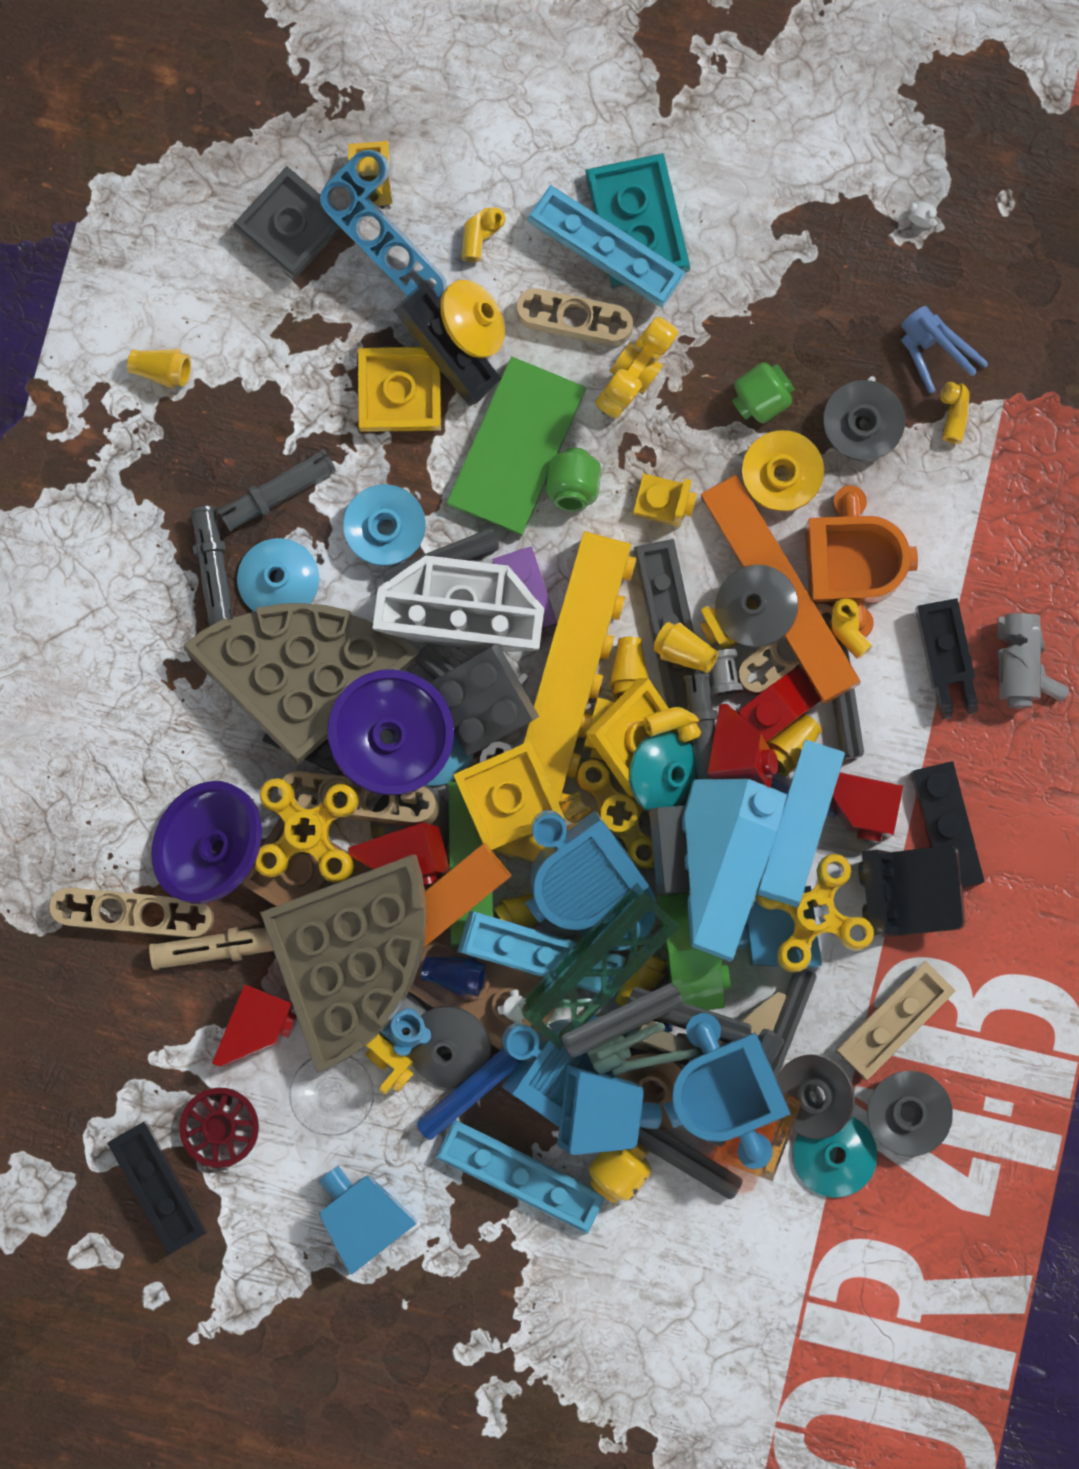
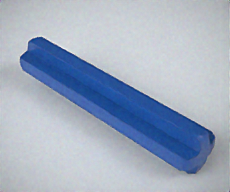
(467, 1094)

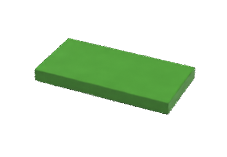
(515, 446)

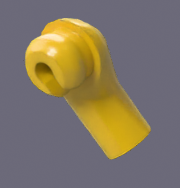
(479, 229)
(958, 411)
(846, 627)
(673, 719)

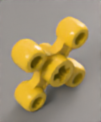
(636, 367)
(607, 798)
(295, 816)
(831, 922)

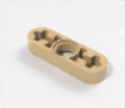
(605, 310)
(757, 660)

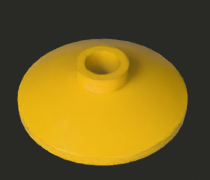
(472, 319)
(785, 451)

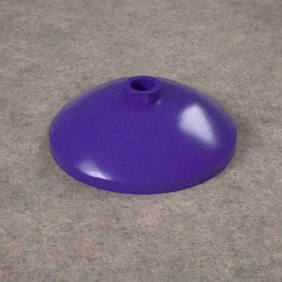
(407, 709)
(192, 836)

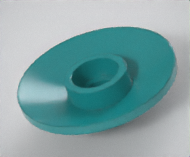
(652, 770)
(839, 1179)

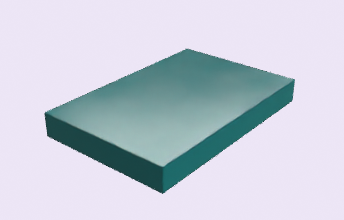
(641, 203)

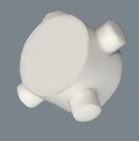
(922, 214)
(511, 1007)

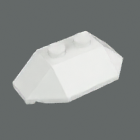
(460, 606)

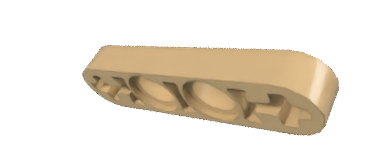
(388, 815)
(132, 909)

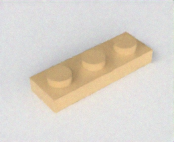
(895, 1020)

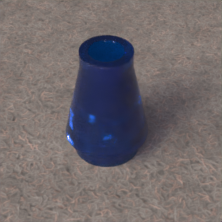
(456, 974)

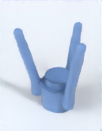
(925, 330)

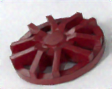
(219, 1127)

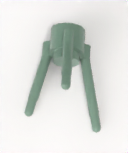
(614, 1052)

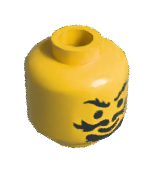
(620, 1173)

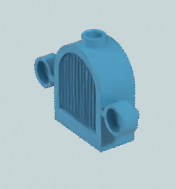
(578, 872)
(542, 1068)
(727, 1092)

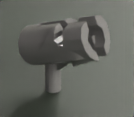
(1020, 665)

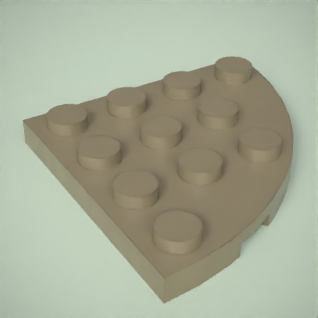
(293, 664)
(350, 956)

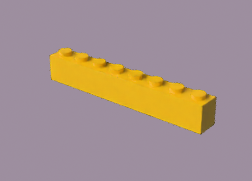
(573, 665)

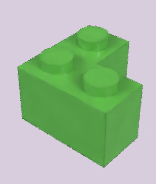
(694, 972)

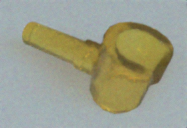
(573, 807)

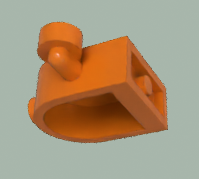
(855, 556)

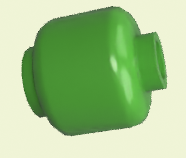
(763, 392)
(573, 480)

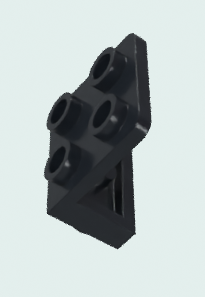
(912, 891)

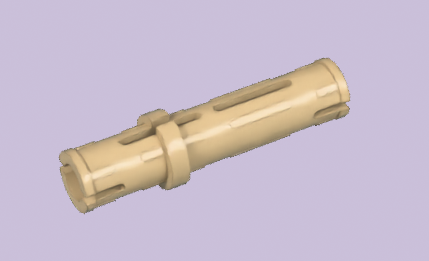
(164, 954)

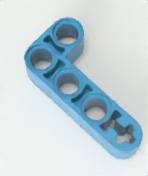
(389, 235)

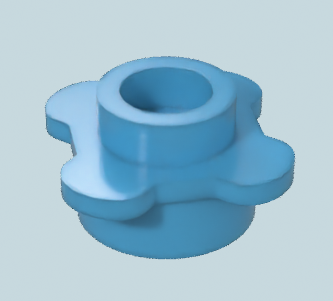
(409, 1020)

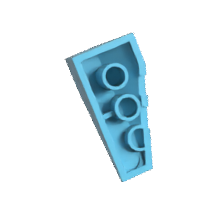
(728, 846)

